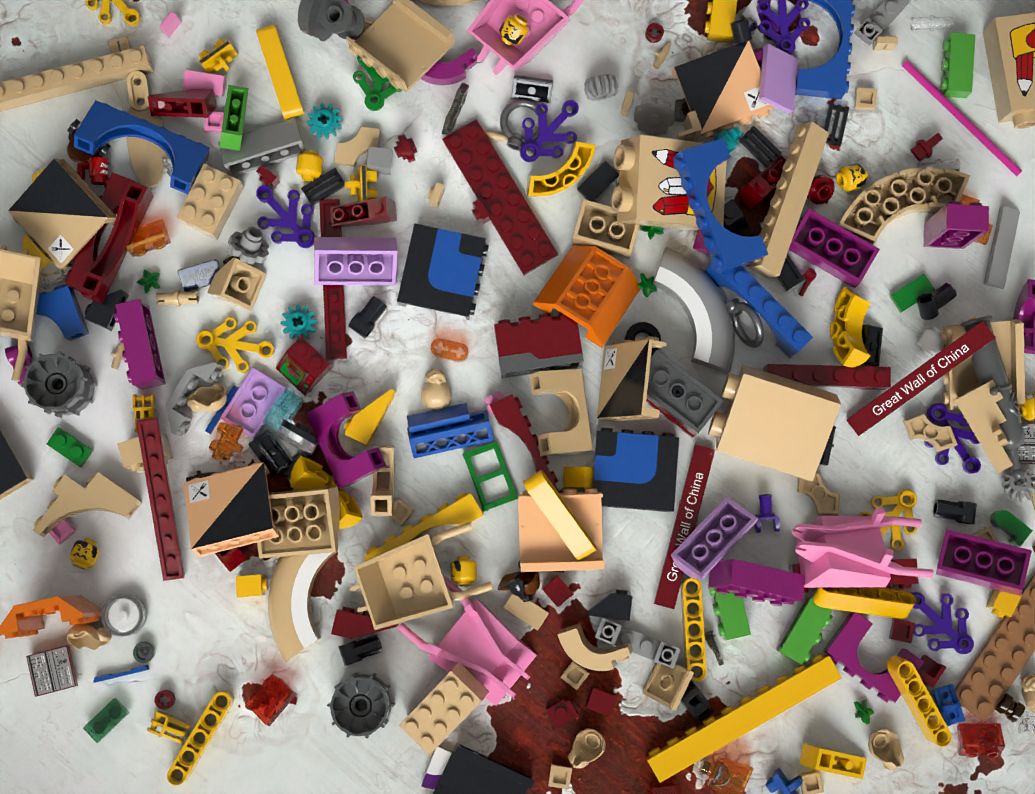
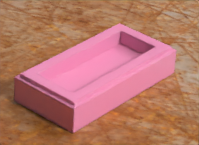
(202, 80)

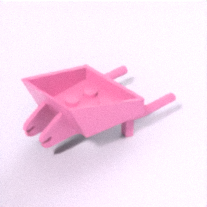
(543, 22)
(850, 551)
(482, 647)

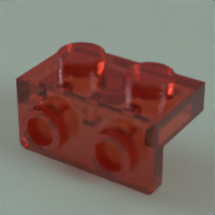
(271, 699)
(980, 739)

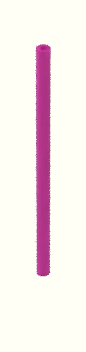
(962, 118)

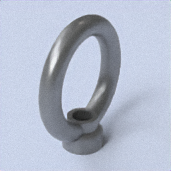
(516, 140)
(736, 308)

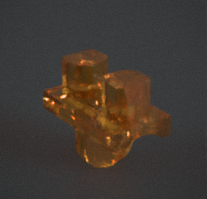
(223, 448)

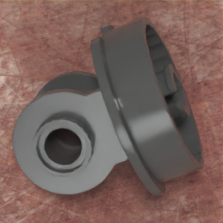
(330, 17)

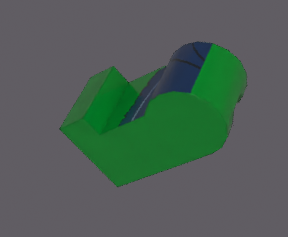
(1010, 525)

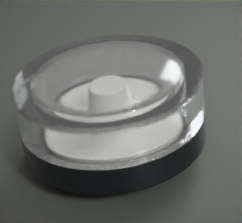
(298, 436)
(123, 615)

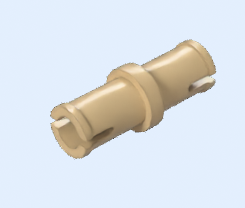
(177, 298)

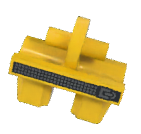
(217, 58)
(363, 177)

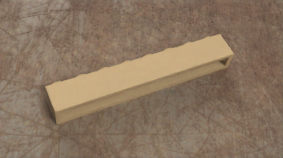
(73, 78)
(790, 197)

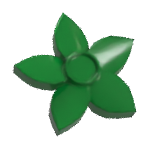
(652, 230)
(149, 280)
(647, 285)
(864, 712)

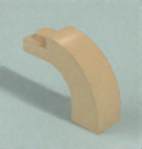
(384, 485)
(589, 656)

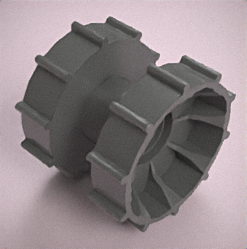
(41, 383)
(356, 721)

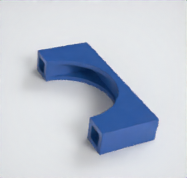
(830, 78)
(108, 123)
(724, 247)
(64, 310)
(788, 332)

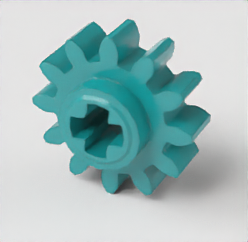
(332, 121)
(730, 137)
(298, 315)

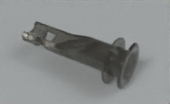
(709, 637)

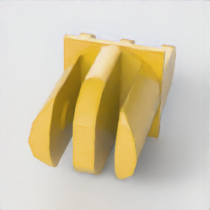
(144, 411)
(167, 726)

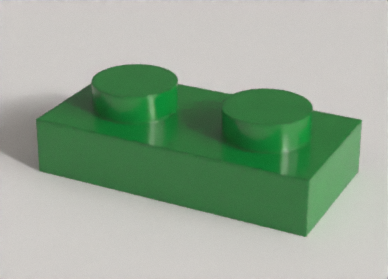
(69, 447)

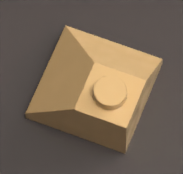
(237, 284)

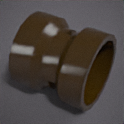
(1012, 709)

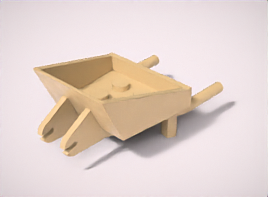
(19, 300)
(409, 581)

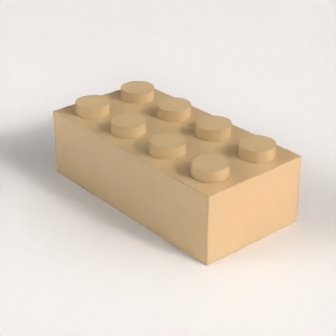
(444, 708)

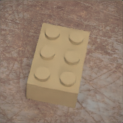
(210, 201)
(599, 228)

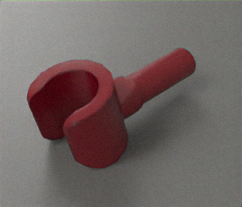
(810, 275)

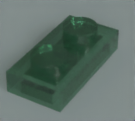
(106, 720)

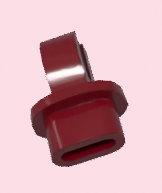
(923, 148)

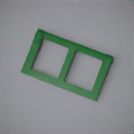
(503, 471)

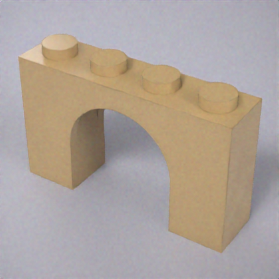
(570, 388)

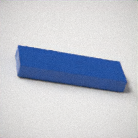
(438, 418)

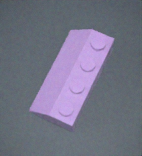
(355, 261)
(713, 539)

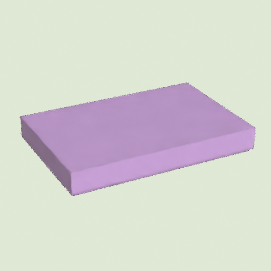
(778, 78)
(253, 402)

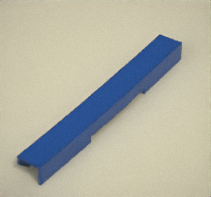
(216, 418)
(110, 676)

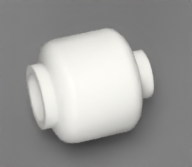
(930, 342)

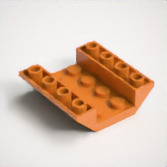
(590, 290)
(28, 617)

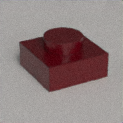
(267, 177)
(480, 212)
(901, 630)

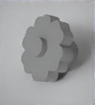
(654, 115)
(249, 246)

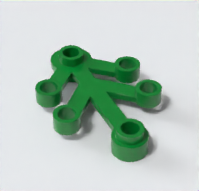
(376, 93)

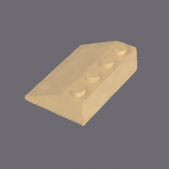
(305, 522)

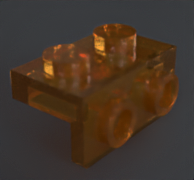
(149, 238)

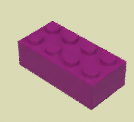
(956, 225)
(832, 248)
(139, 344)
(983, 562)
(757, 582)

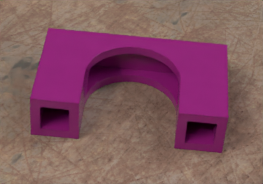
(326, 424)
(843, 650)

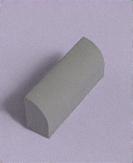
(264, 148)

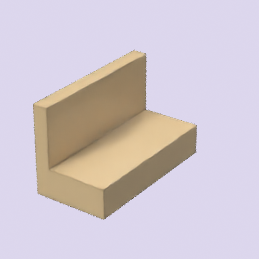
(692, 128)

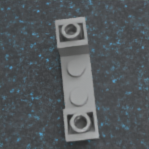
(880, 20)
(179, 421)
(641, 644)

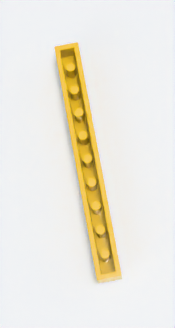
(742, 718)

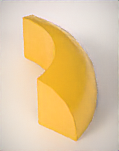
(567, 175)
(847, 328)
(309, 475)

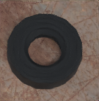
(643, 327)

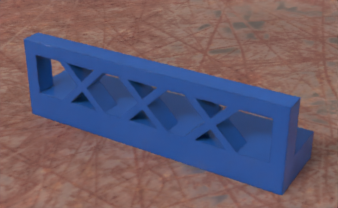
(477, 422)

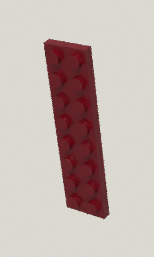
(500, 197)

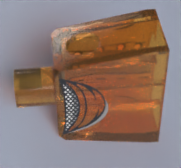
(727, 775)

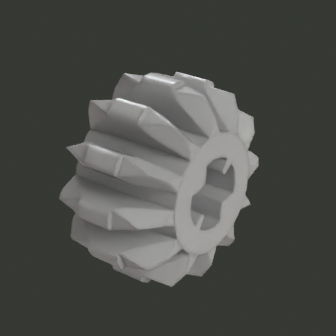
(601, 87)
(1016, 490)

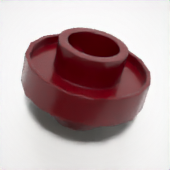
(405, 148)
(821, 189)

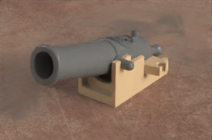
(993, 408)

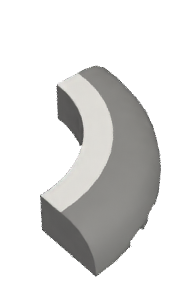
(704, 307)

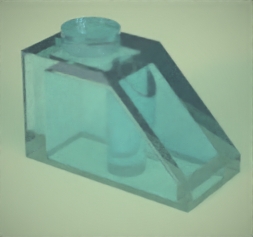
(283, 408)

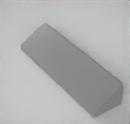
(1002, 247)

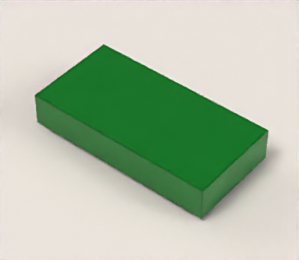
(908, 294)

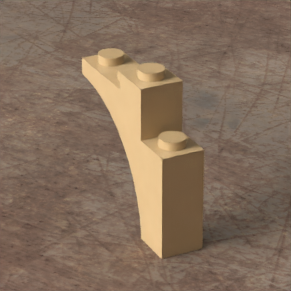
(73, 499)

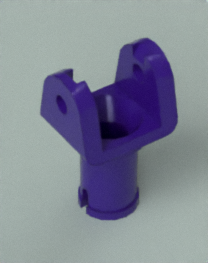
(766, 513)

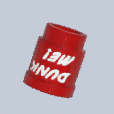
(98, 170)

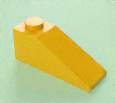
(366, 422)
(832, 761)

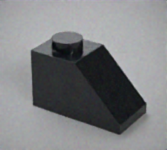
(735, 220)
(104, 313)
(613, 606)
(696, 703)

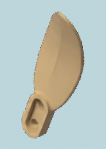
(144, 154)

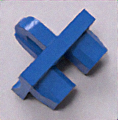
(951, 713)
(780, 781)

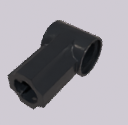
(743, 29)
(931, 302)
(365, 321)
(960, 511)
(356, 651)

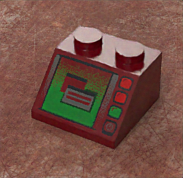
(303, 366)

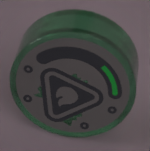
(144, 652)

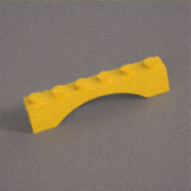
(458, 513)

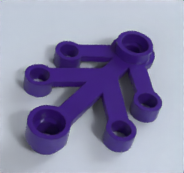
(783, 22)
(547, 134)
(288, 219)
(958, 433)
(944, 625)

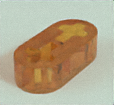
(448, 355)

